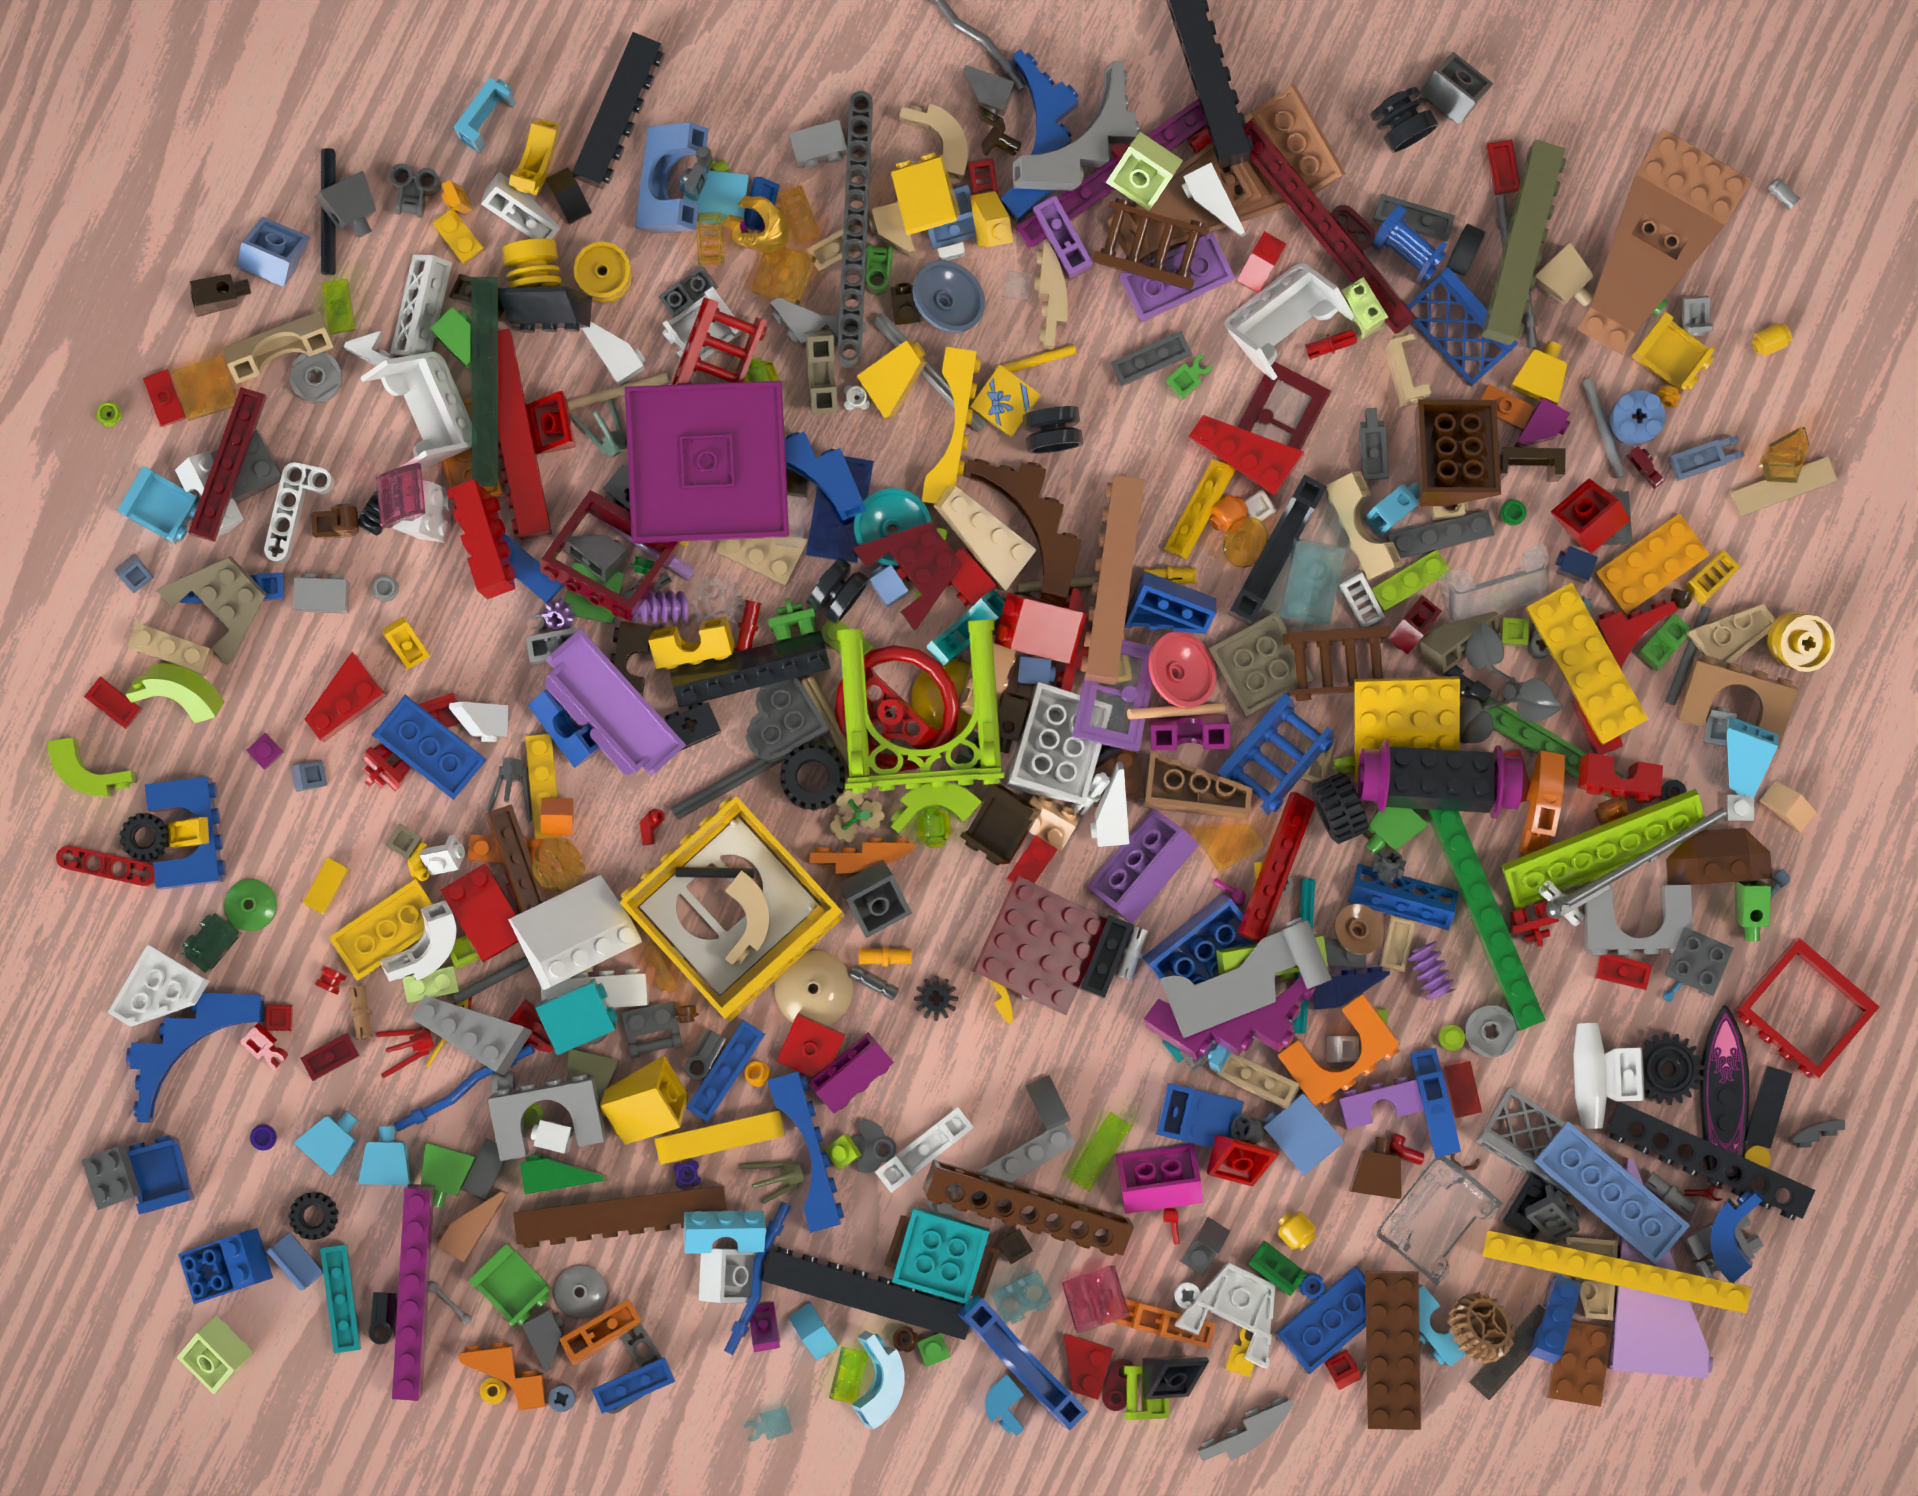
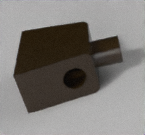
(206, 293)
(1012, 709)

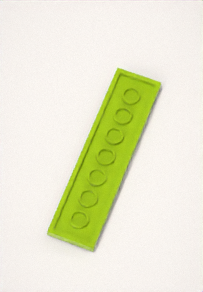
(1599, 849)

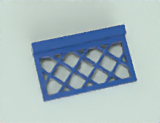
(1474, 308)

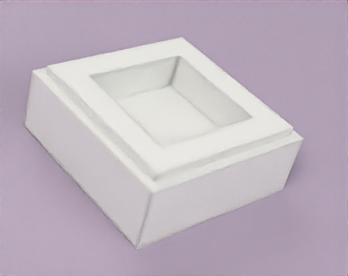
(951, 252)
(1260, 506)

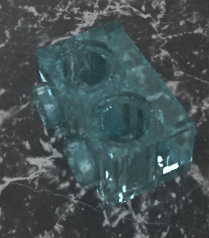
(1018, 1290)

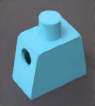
(1393, 509)
(329, 1142)
(385, 1161)

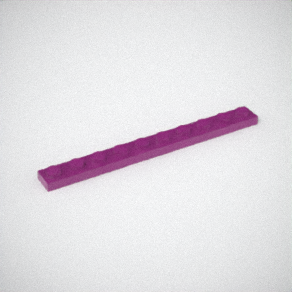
(1094, 186)

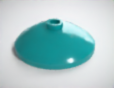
(886, 509)

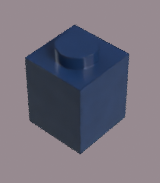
(1575, 564)

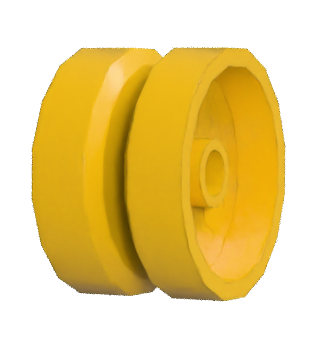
(610, 259)
(1801, 641)

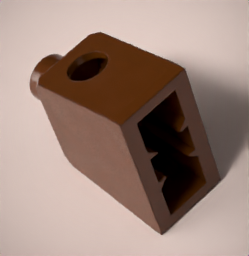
(1378, 1172)

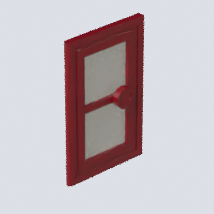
(1285, 407)

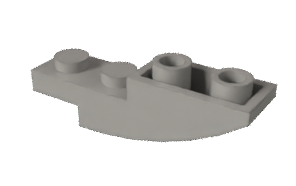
(1258, 1426)

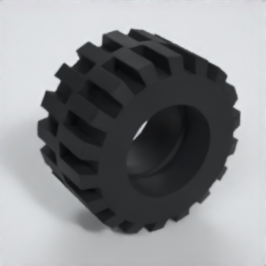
(795, 761)
(1340, 808)

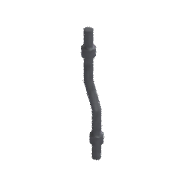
(1006, 67)
(1529, 319)

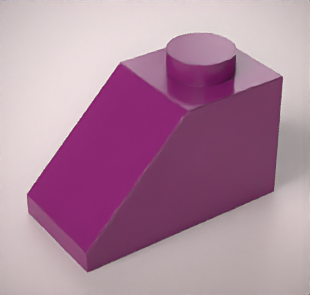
(1544, 424)

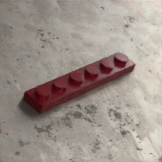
(227, 464)

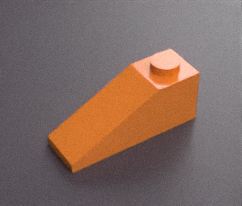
(599, 1332)

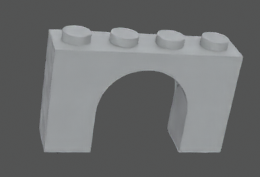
(1603, 933)
(576, 1095)

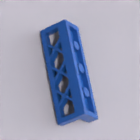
(1403, 901)

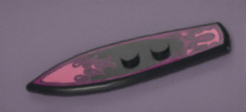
(1725, 1089)

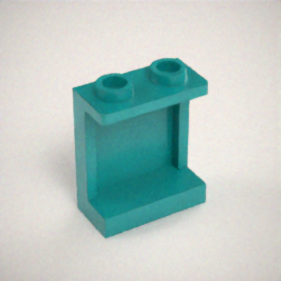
(577, 1016)

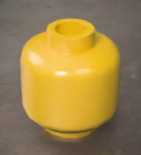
(1296, 1230)

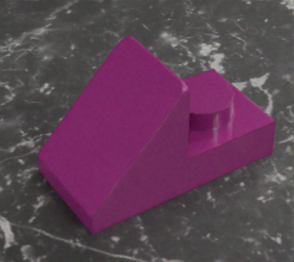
(764, 1328)

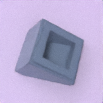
(134, 573)
(309, 775)

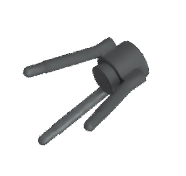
(511, 772)

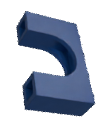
(205, 863)

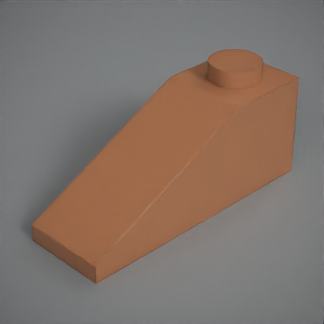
(466, 1231)

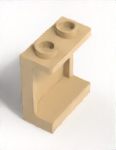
(1406, 393)

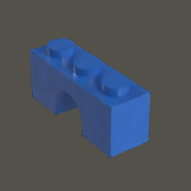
(571, 739)
(1558, 1315)

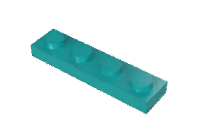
(340, 1298)

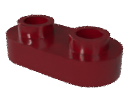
(1355, 226)
(1116, 1384)

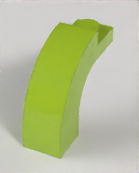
(180, 684)
(68, 765)
(951, 797)

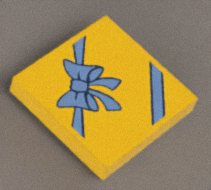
(1004, 400)

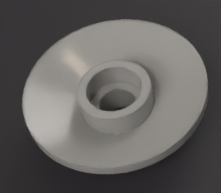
(590, 1281)

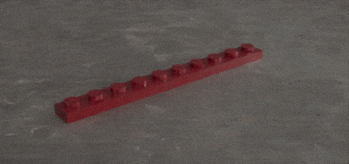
(1325, 226)

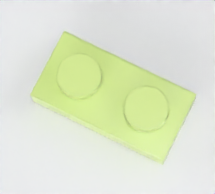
(437, 984)

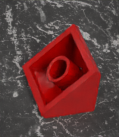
(551, 423)
(1239, 1160)

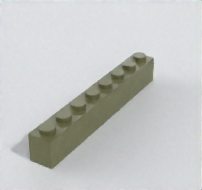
(1523, 242)

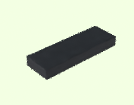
(1768, 1107)

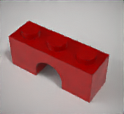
(1599, 777)

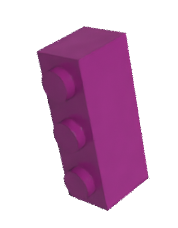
(851, 1073)

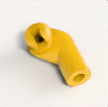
(416, 865)

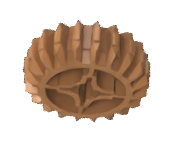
(1481, 1328)

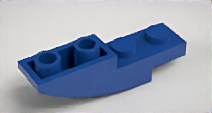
(1435, 1102)

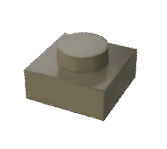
(403, 841)

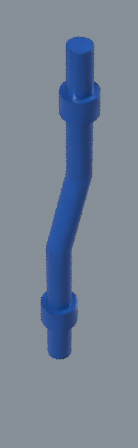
(421, 1114)
(741, 1327)

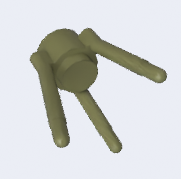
(790, 1175)

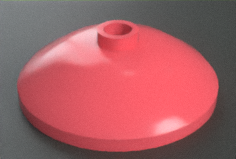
(1191, 666)

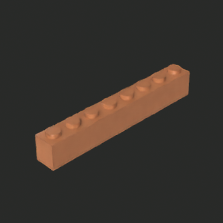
(1114, 579)

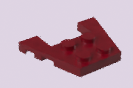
(924, 560)

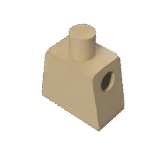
(1566, 277)

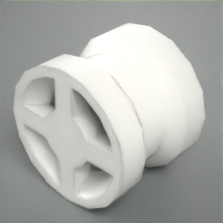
(1184, 1292)

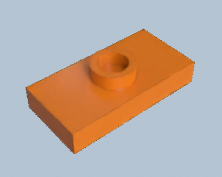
(1509, 408)

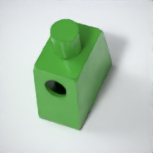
(1393, 828)
(1749, 897)
(445, 1170)

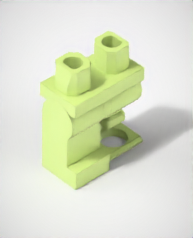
(1365, 307)

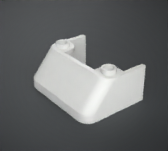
(1281, 310)
(433, 404)

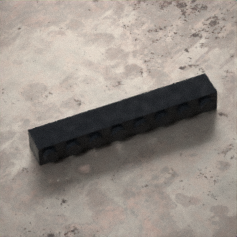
(1211, 81)
(864, 1293)

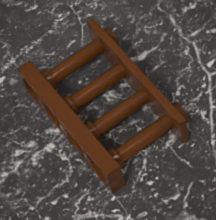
(1131, 263)
(1324, 641)

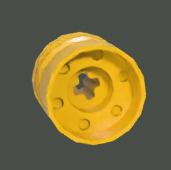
(531, 262)

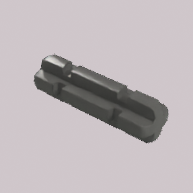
(874, 982)

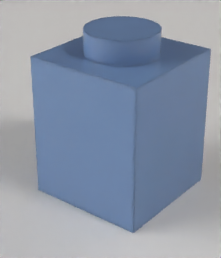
(1034, 671)

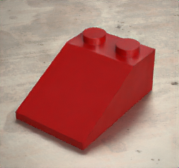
(482, 911)

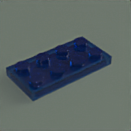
(829, 534)

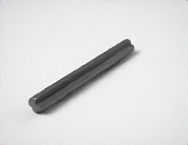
(721, 787)

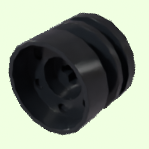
(1403, 117)

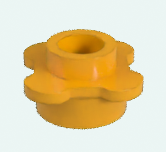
(1669, 396)

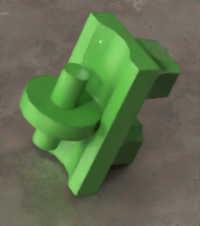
(803, 619)

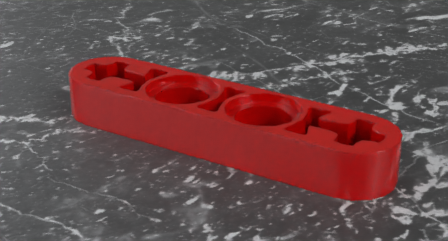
(107, 864)

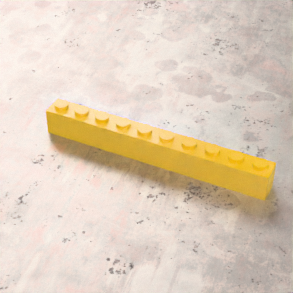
(1617, 1271)

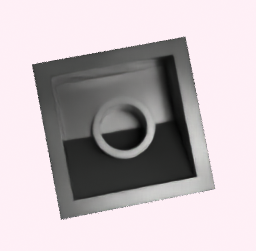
(1455, 88)

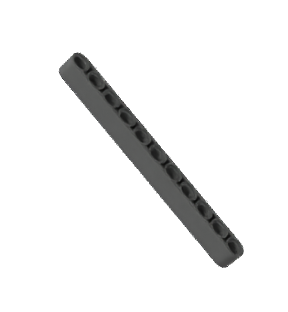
(852, 217)

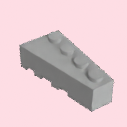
(477, 1034)

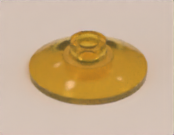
(1253, 536)

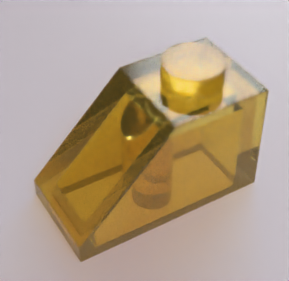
(1785, 457)

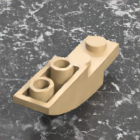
(1051, 287)

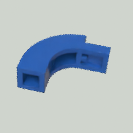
(1724, 1247)

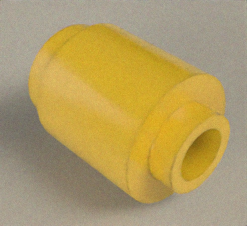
(1772, 339)

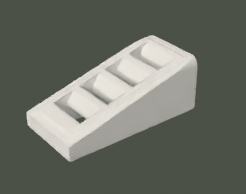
(1351, 579)

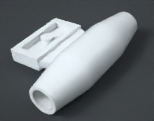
(1603, 1075)

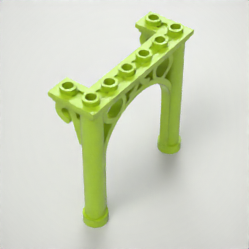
(984, 714)

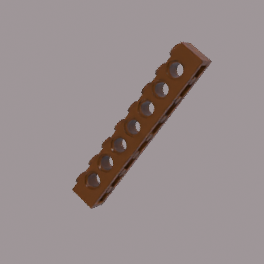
(943, 1175)

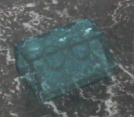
(1311, 581)

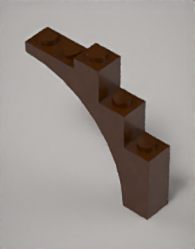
(1044, 516)

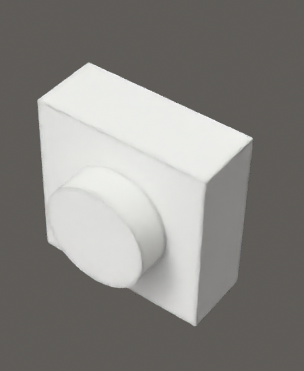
(1739, 808)

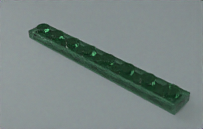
(484, 380)

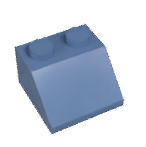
(272, 251)

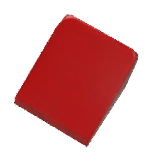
(1343, 1369)

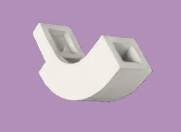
(430, 950)

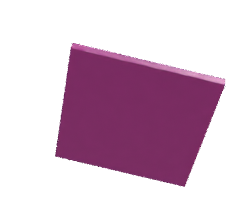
(706, 462)

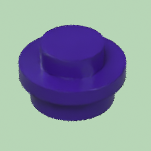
(263, 1137)

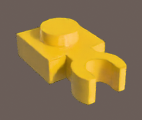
(1236, 1361)

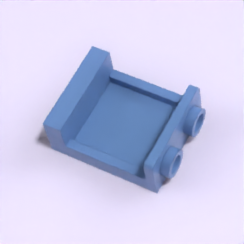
(1302, 1134)

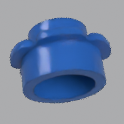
(1312, 1293)

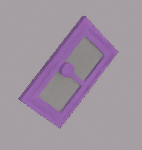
(1105, 706)

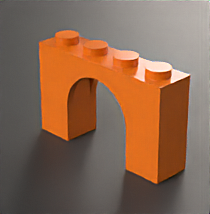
(1320, 1082)

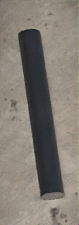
(712, 872)

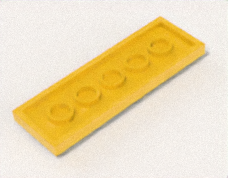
(1586, 663)

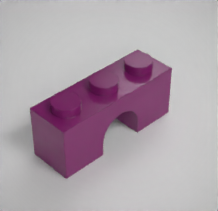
(1208, 730)

